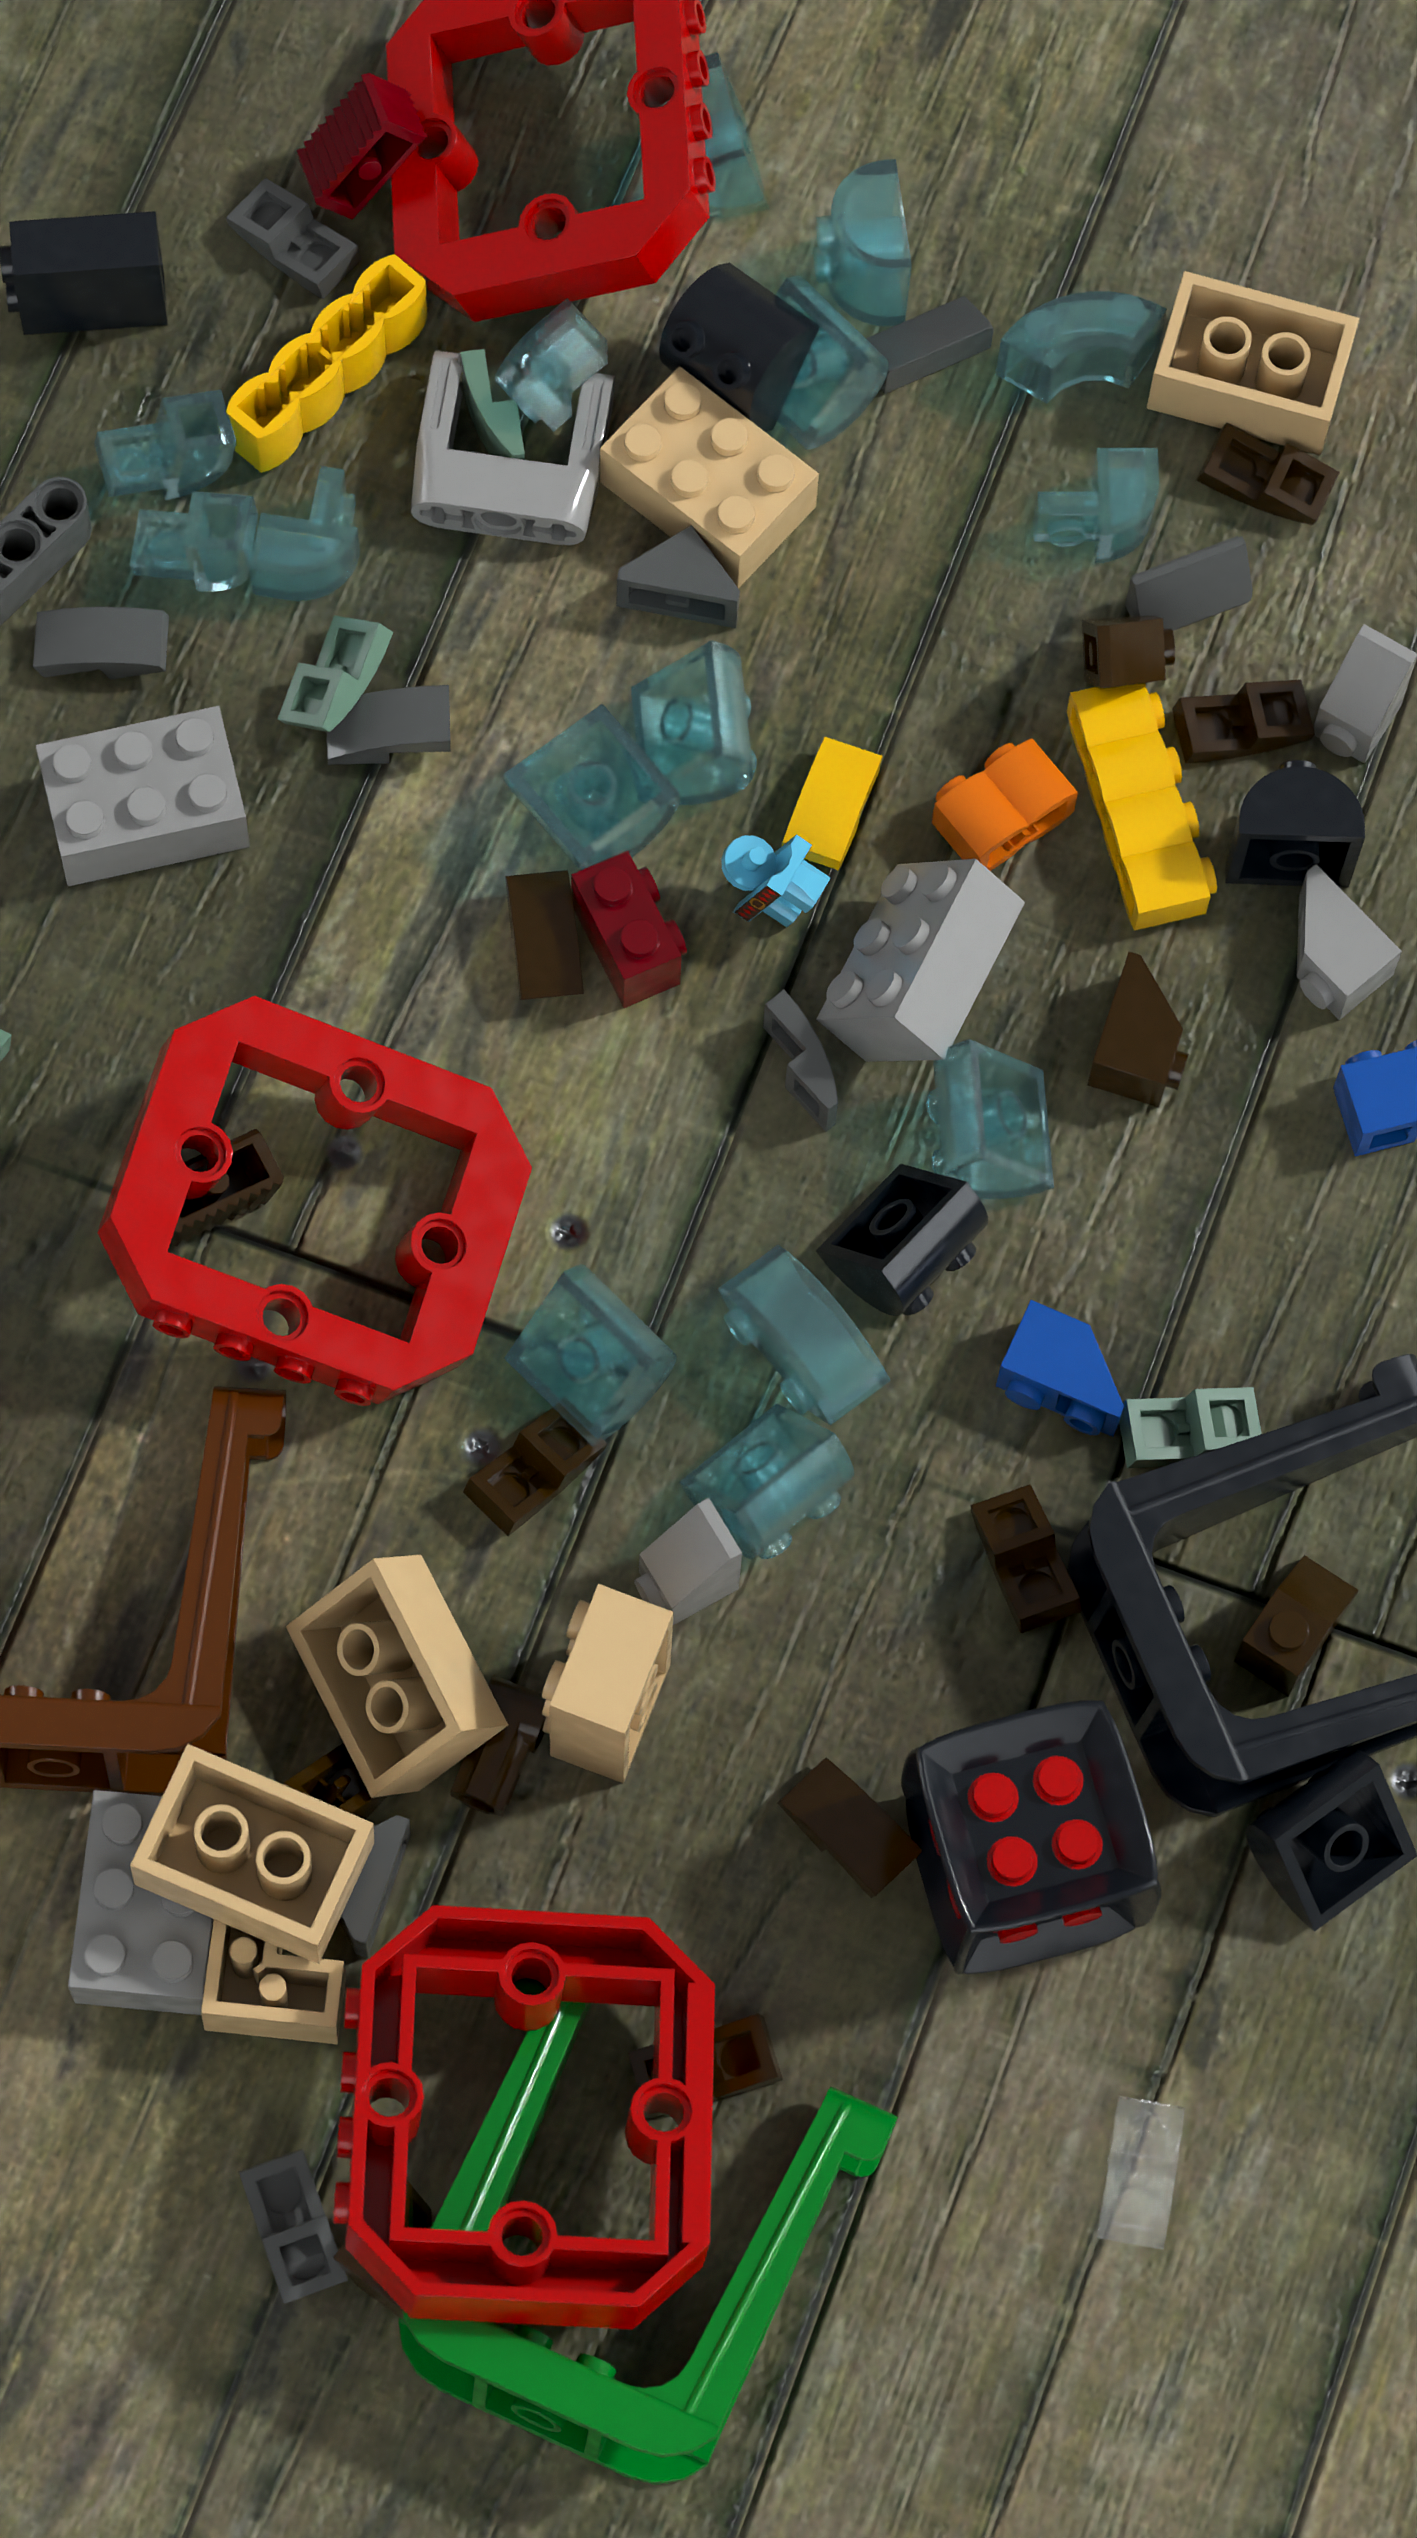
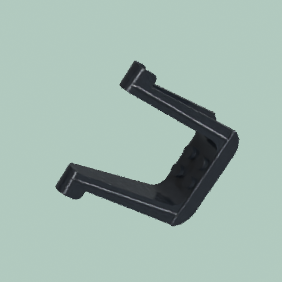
(1189, 1741)

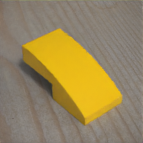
(833, 800)

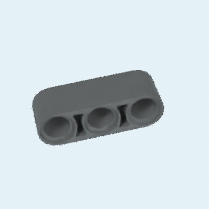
(47, 539)

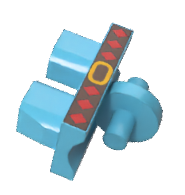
(779, 881)

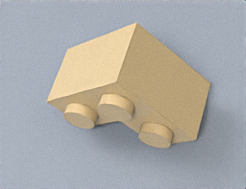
(268, 1993)

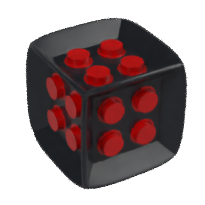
(1030, 1836)

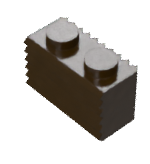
(247, 1183)

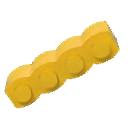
(322, 366)
(1139, 805)

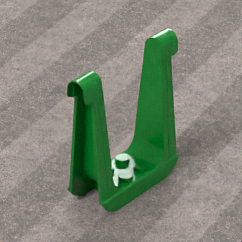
(515, 2376)

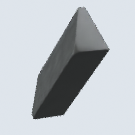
(932, 342)
(1193, 585)

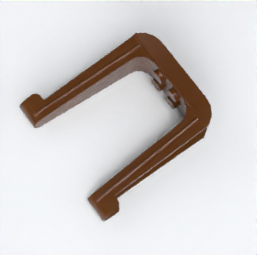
(137, 1743)

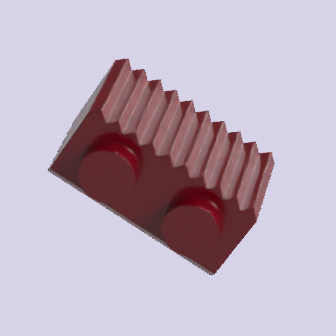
(360, 145)

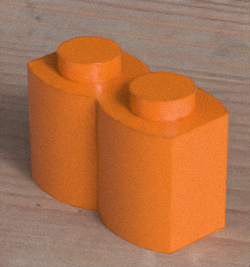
(1005, 805)

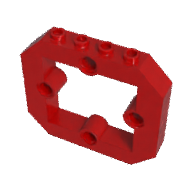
(597, 248)
(229, 1311)
(568, 2277)

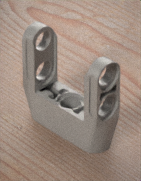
(500, 492)

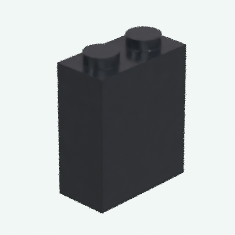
(85, 273)

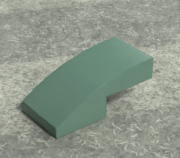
(494, 421)
(330, 689)
(1176, 1429)

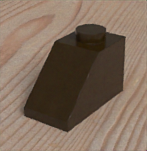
(1126, 650)
(1139, 1040)
(1295, 1625)

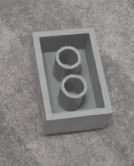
(143, 795)
(920, 960)
(129, 1941)

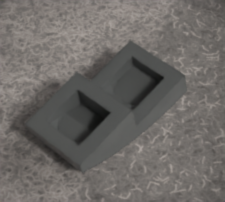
(292, 240)
(101, 638)
(392, 723)
(809, 1072)
(292, 2225)

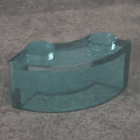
(1079, 341)
(803, 1335)

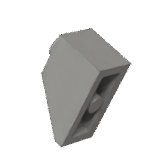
(1364, 695)
(1339, 947)
(690, 1564)

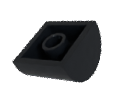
(738, 342)
(1291, 824)
(905, 1239)
(1332, 1839)

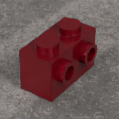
(627, 929)

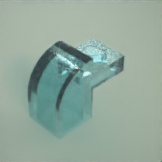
(552, 364)
(177, 454)
(1111, 515)
(205, 545)
(308, 557)

